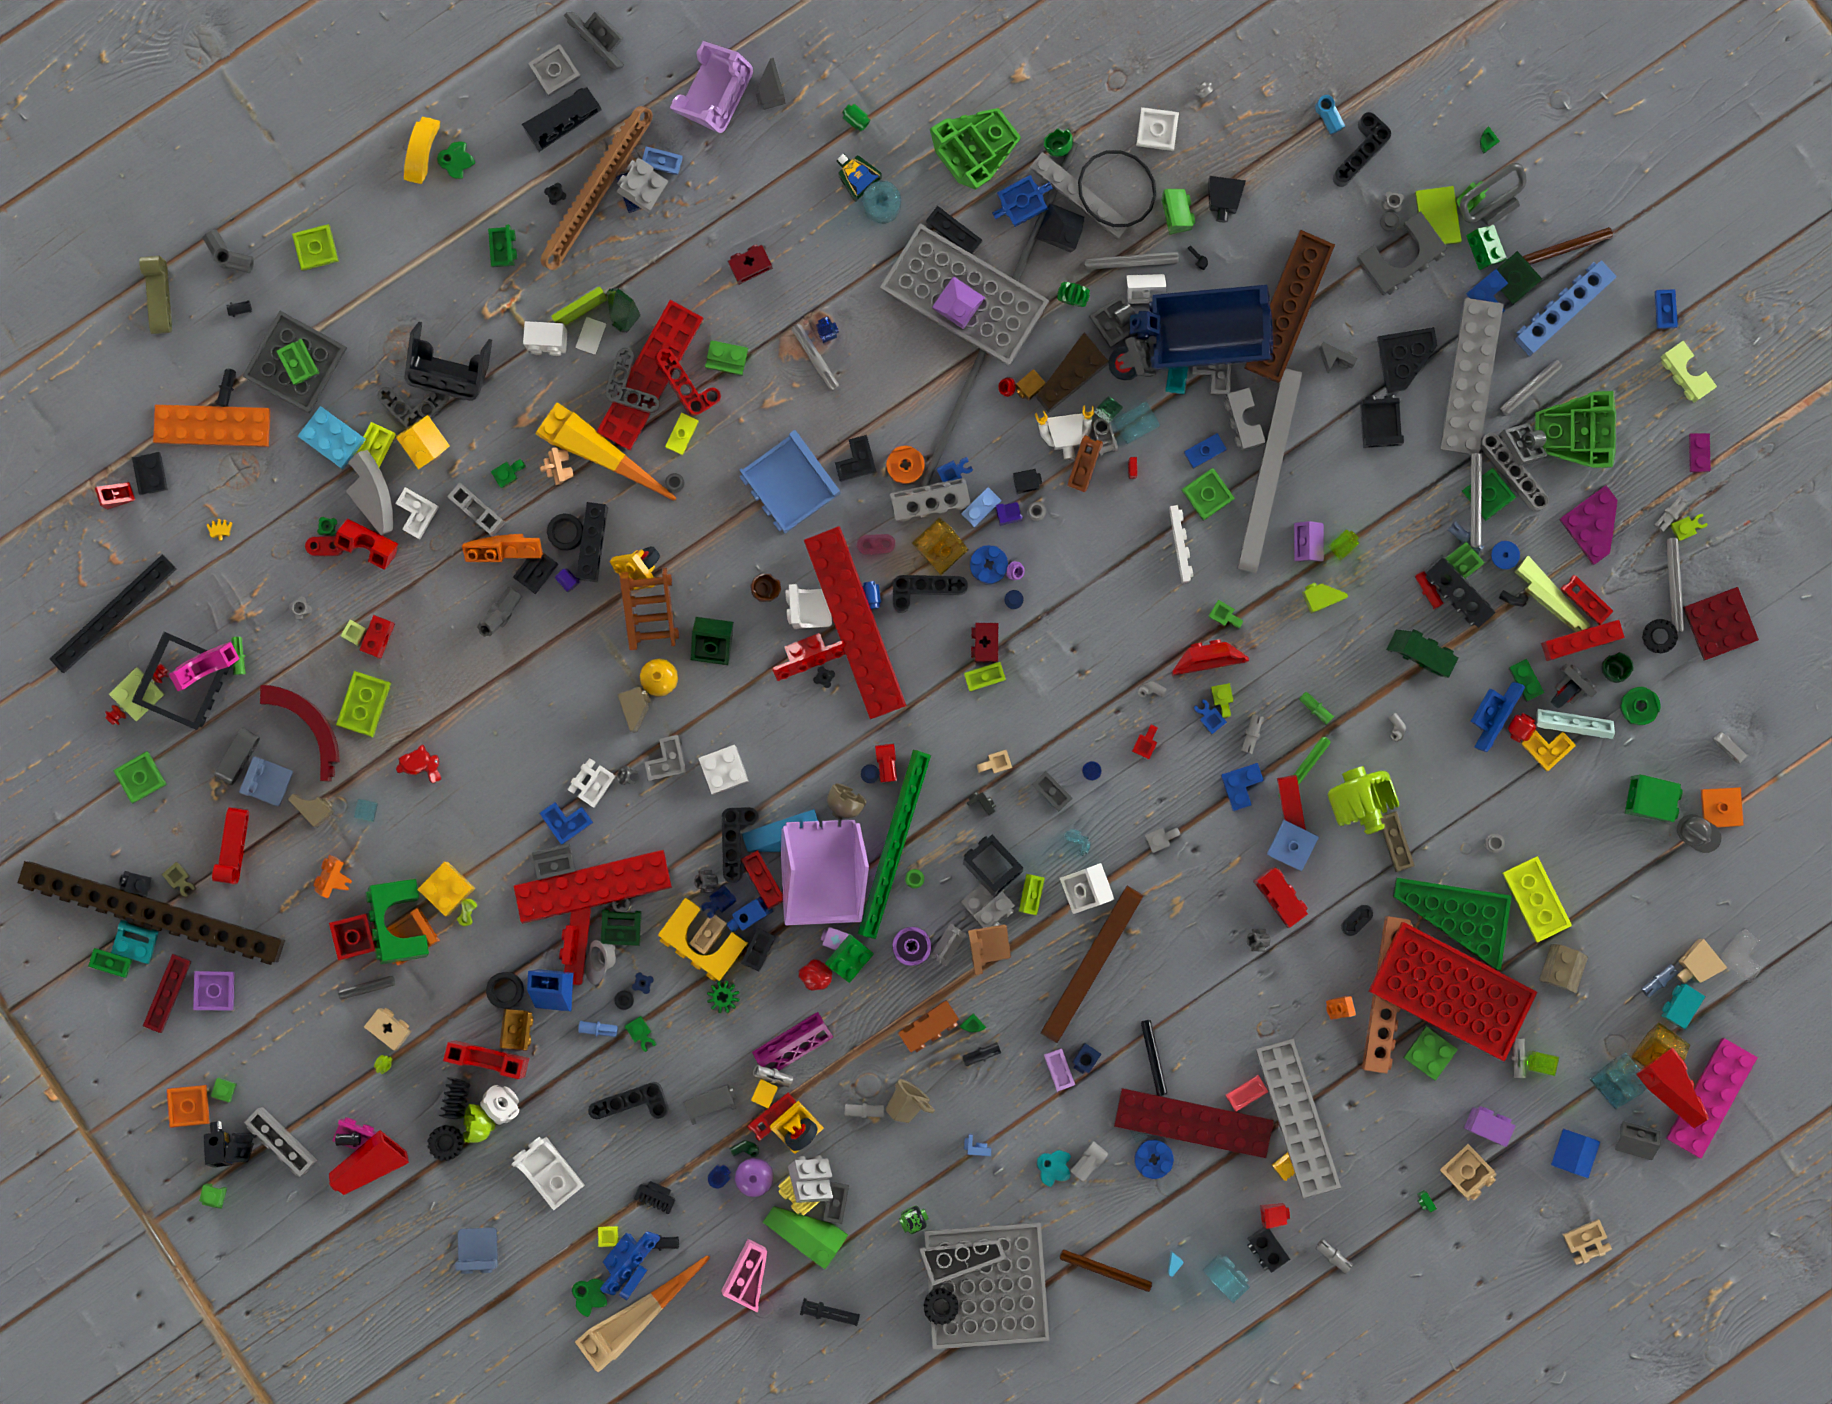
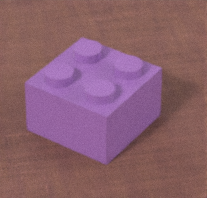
(1490, 1127)

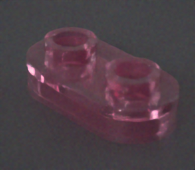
(876, 544)

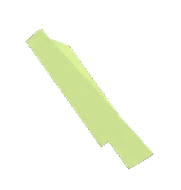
(1549, 596)

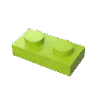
(984, 676)
(1031, 894)

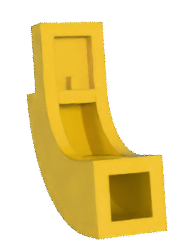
(419, 148)

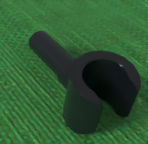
(1202, 260)

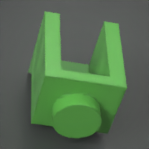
(212, 1196)

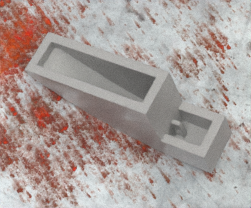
(371, 492)

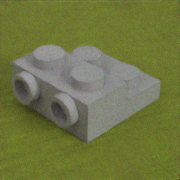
(641, 184)
(986, 908)
(811, 1179)

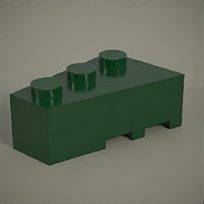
(1423, 652)

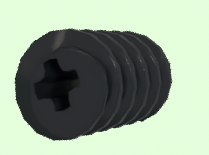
(455, 1098)

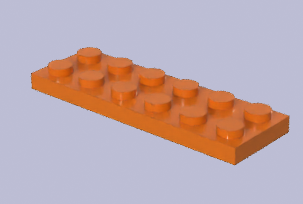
(211, 425)

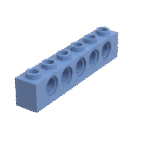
(1602, 276)

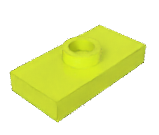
(682, 434)

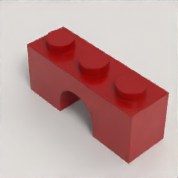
(353, 535)

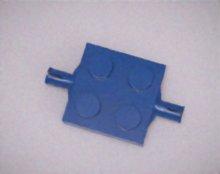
(1022, 200)

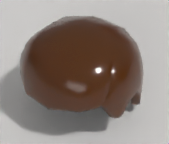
(765, 587)

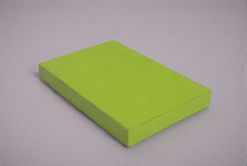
(1440, 210)
(580, 306)
(363, 704)

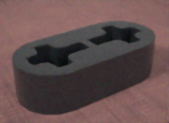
(1354, 917)

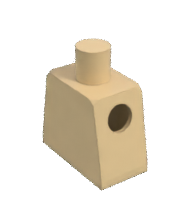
(1700, 963)

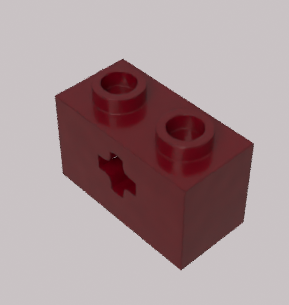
(741, 269)
(988, 631)

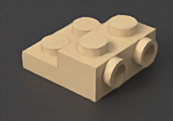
(1469, 1173)

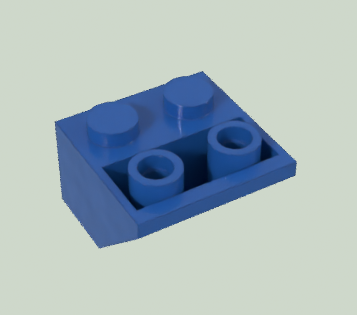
(550, 989)

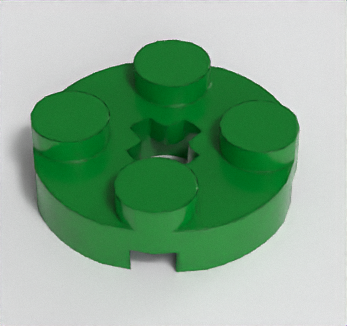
(1645, 696)

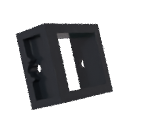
(1002, 882)

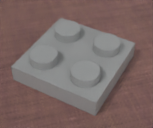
(554, 70)

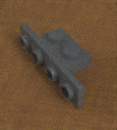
(599, 34)

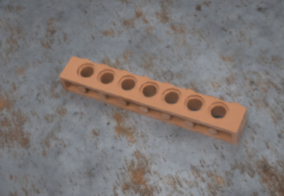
(1370, 1061)

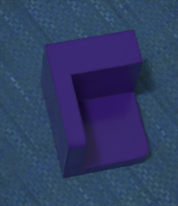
(1008, 513)

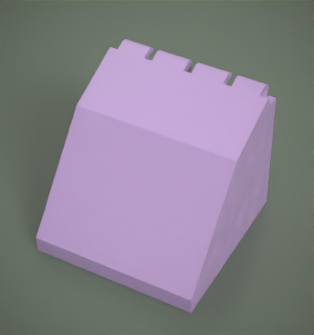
(823, 872)

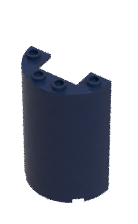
(1212, 327)

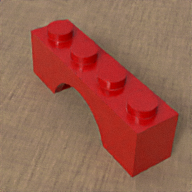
(1582, 640)

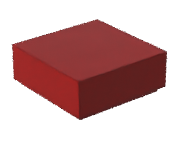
(1132, 468)

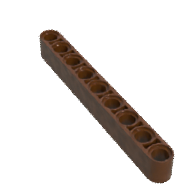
(1092, 964)

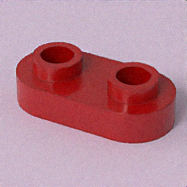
(323, 546)

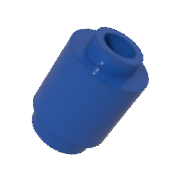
(872, 594)

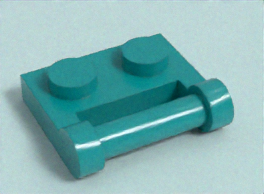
(134, 948)

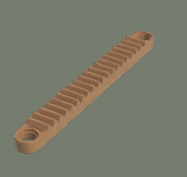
(596, 187)

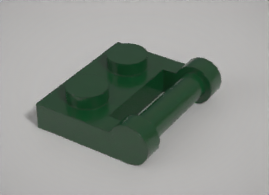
(621, 934)

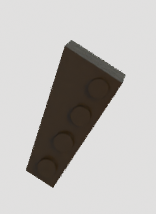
(1074, 371)

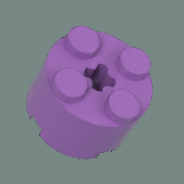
(900, 946)

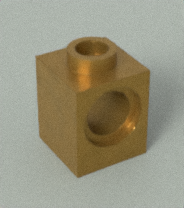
(1030, 385)

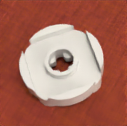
(492, 1108)

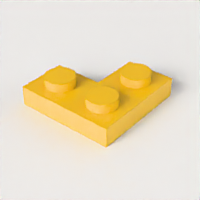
(1548, 754)

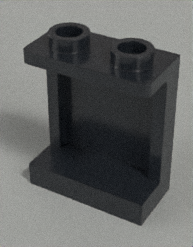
(1381, 422)

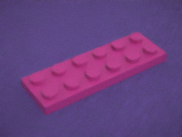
(1717, 1091)

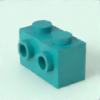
(1682, 1005)

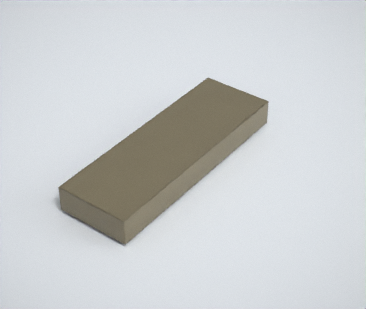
(1396, 842)

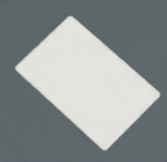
(590, 335)

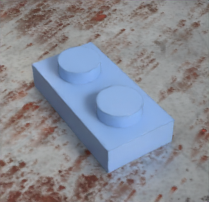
(981, 507)

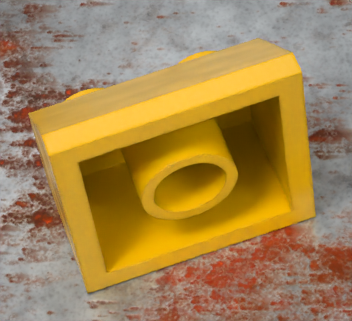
(422, 441)

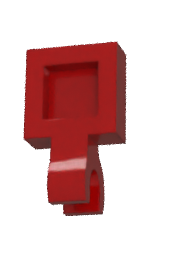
(1145, 745)

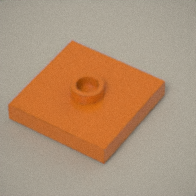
(1722, 806)
(188, 1106)

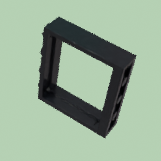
(151, 668)

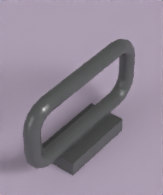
(1500, 206)

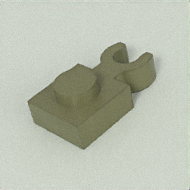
(177, 877)

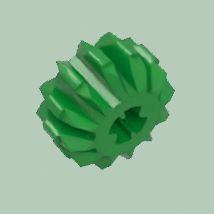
(1073, 294)
(720, 1003)

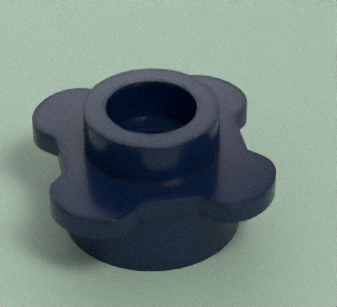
(647, 980)

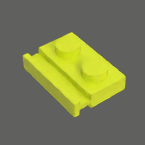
(377, 442)

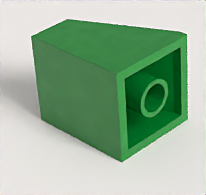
(1653, 798)

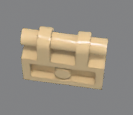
(1585, 1236)

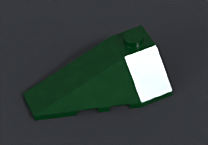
(622, 310)

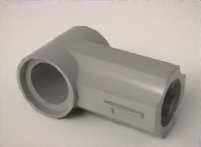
(1092, 1157)

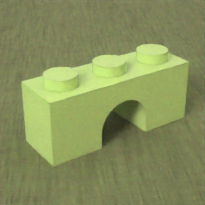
(1694, 386)

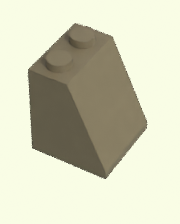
(1563, 967)

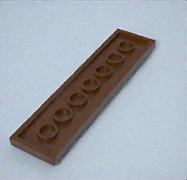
(1293, 300)

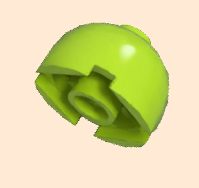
(477, 1124)

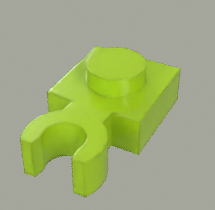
(1685, 527)

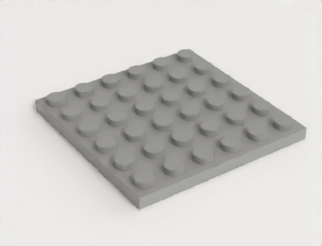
(1000, 1300)

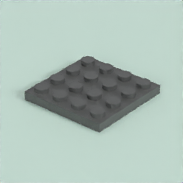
(269, 372)

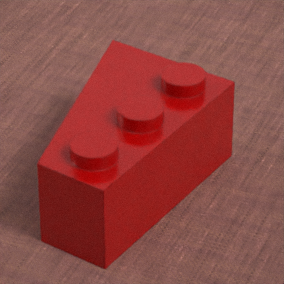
(1281, 896)

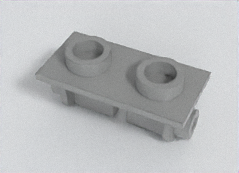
(948, 944)

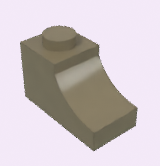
(314, 811)

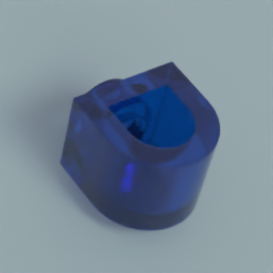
(826, 329)
(719, 1176)

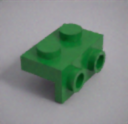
(501, 246)
(1486, 247)

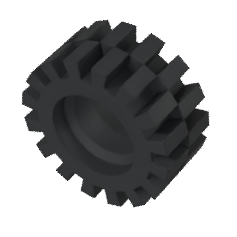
(1660, 624)
(434, 1147)
(941, 1318)

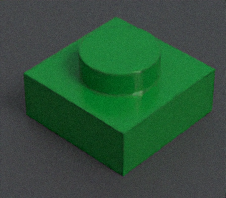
(1425, 1201)

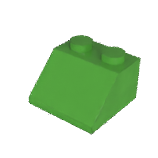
(1177, 211)

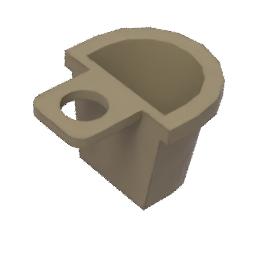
(907, 1102)

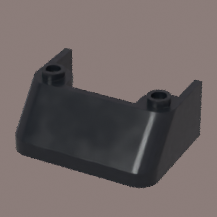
(444, 376)

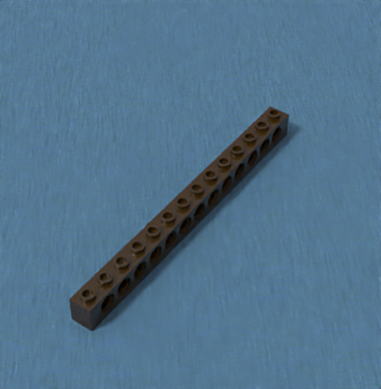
(29, 880)

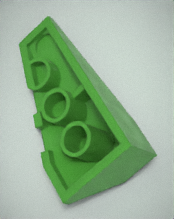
(809, 1235)

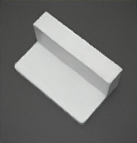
(1144, 286)

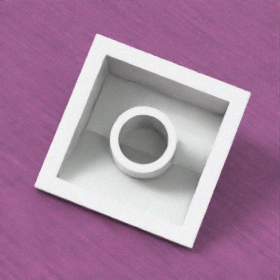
(1087, 888)

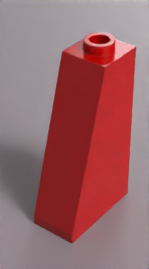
(369, 1162)

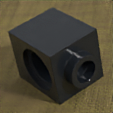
(1027, 481)

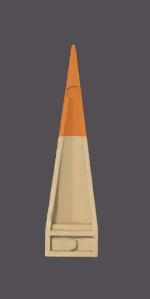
(615, 1334)

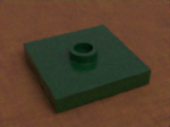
(1520, 277)

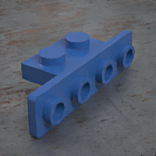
(1493, 714)
(625, 1259)

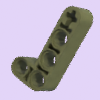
(157, 292)

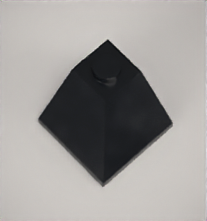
(1061, 228)

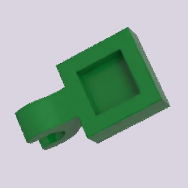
(506, 474)

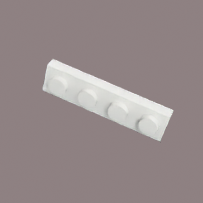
(1179, 536)

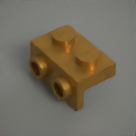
(516, 1029)

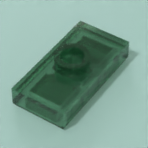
(1108, 409)

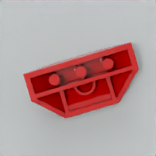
(1208, 657)

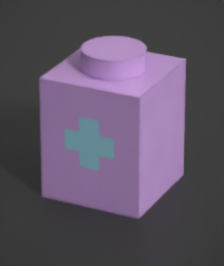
(833, 938)

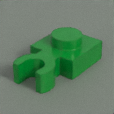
(639, 1031)

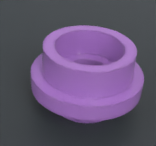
(1015, 570)

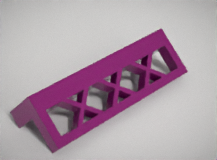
(790, 1042)

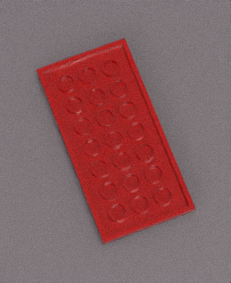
(1452, 991)

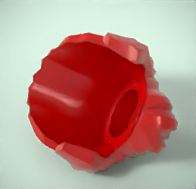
(815, 975)

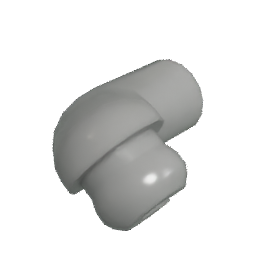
(1398, 729)

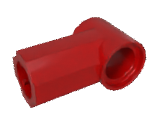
(886, 758)

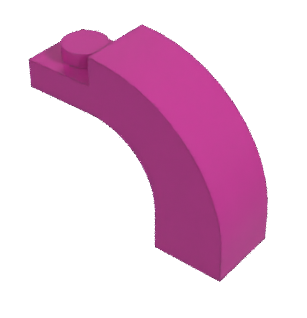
(203, 664)

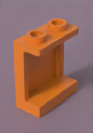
(414, 925)

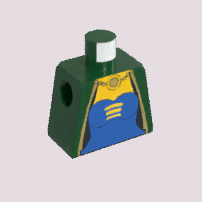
(857, 175)

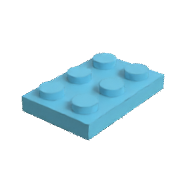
(331, 437)

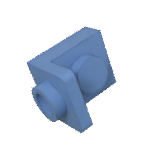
(980, 1148)

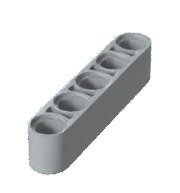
(1523, 475)

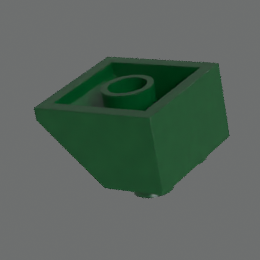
(711, 640)

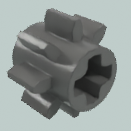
(706, 881)
(1258, 940)

